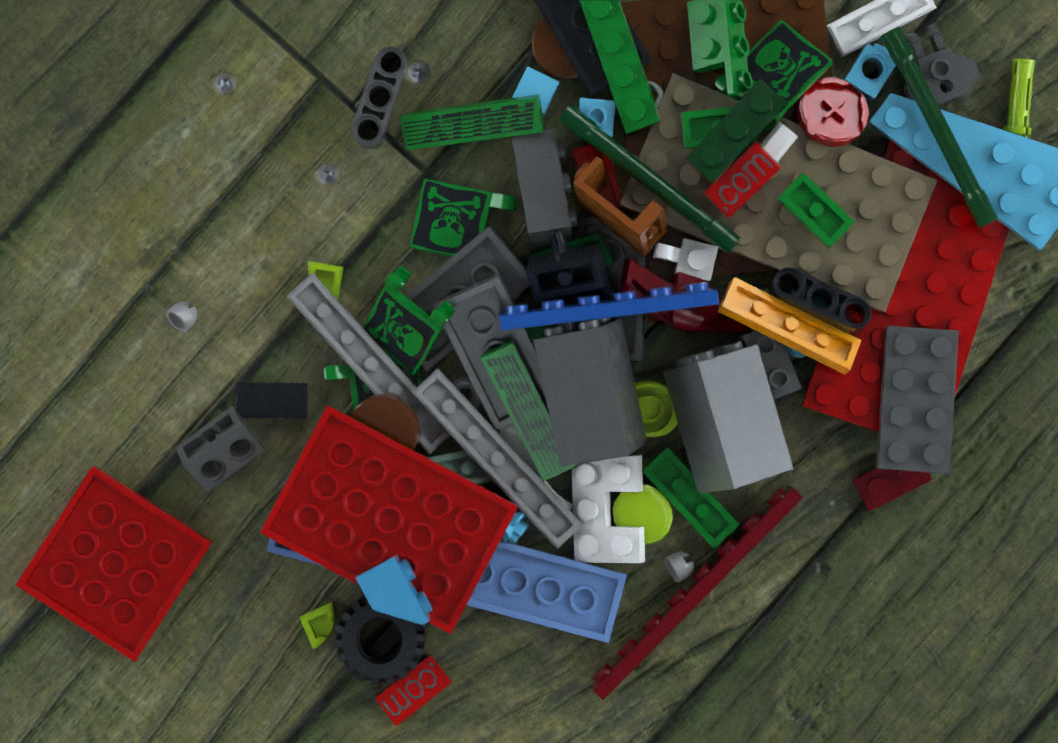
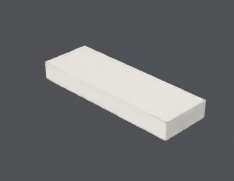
(873, 21)

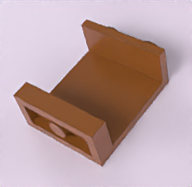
(641, 233)

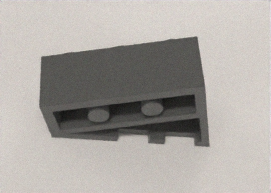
(543, 187)

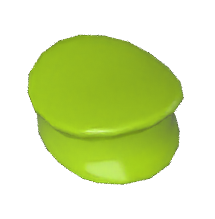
(655, 408)
(645, 509)

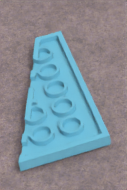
(1010, 168)

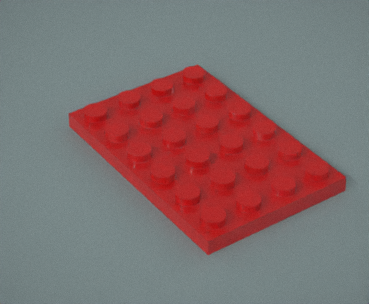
(372, 498)

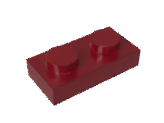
(883, 485)

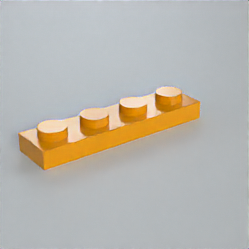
(789, 325)

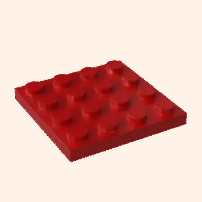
(114, 563)

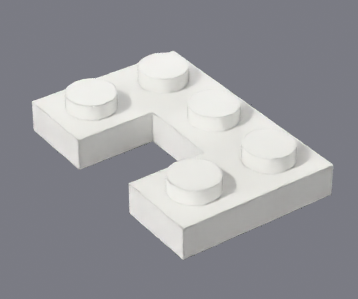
(591, 488)

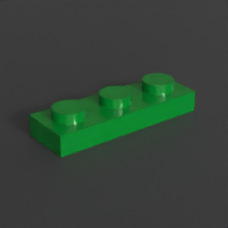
(679, 488)

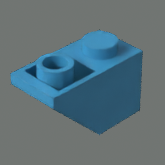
(392, 592)

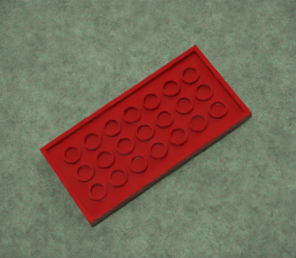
(938, 288)

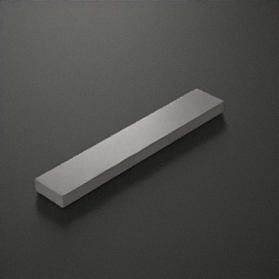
(362, 353)
(497, 458)

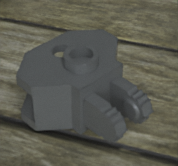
(942, 67)

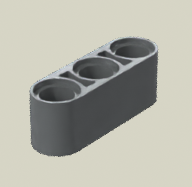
(380, 80)

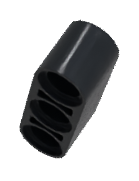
(837, 299)

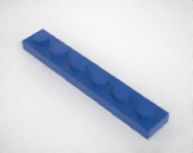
(623, 304)

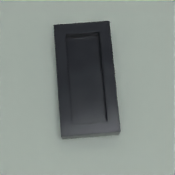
(272, 400)

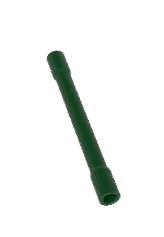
(904, 59)
(589, 131)

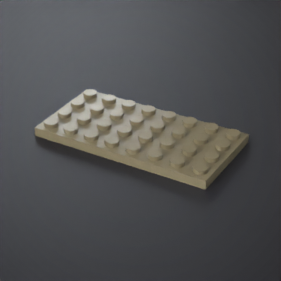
(876, 193)

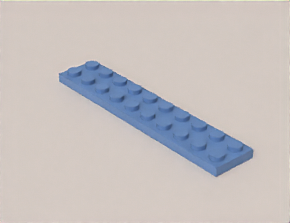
(540, 589)

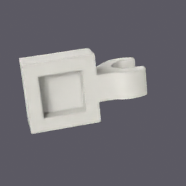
(691, 258)

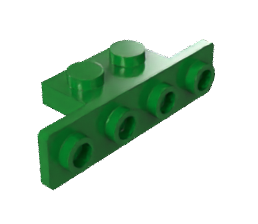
(720, 42)

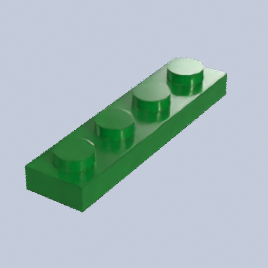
(621, 64)

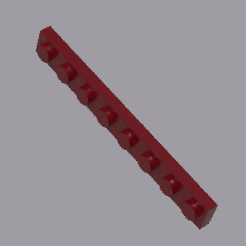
(684, 601)

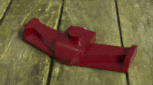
(689, 319)

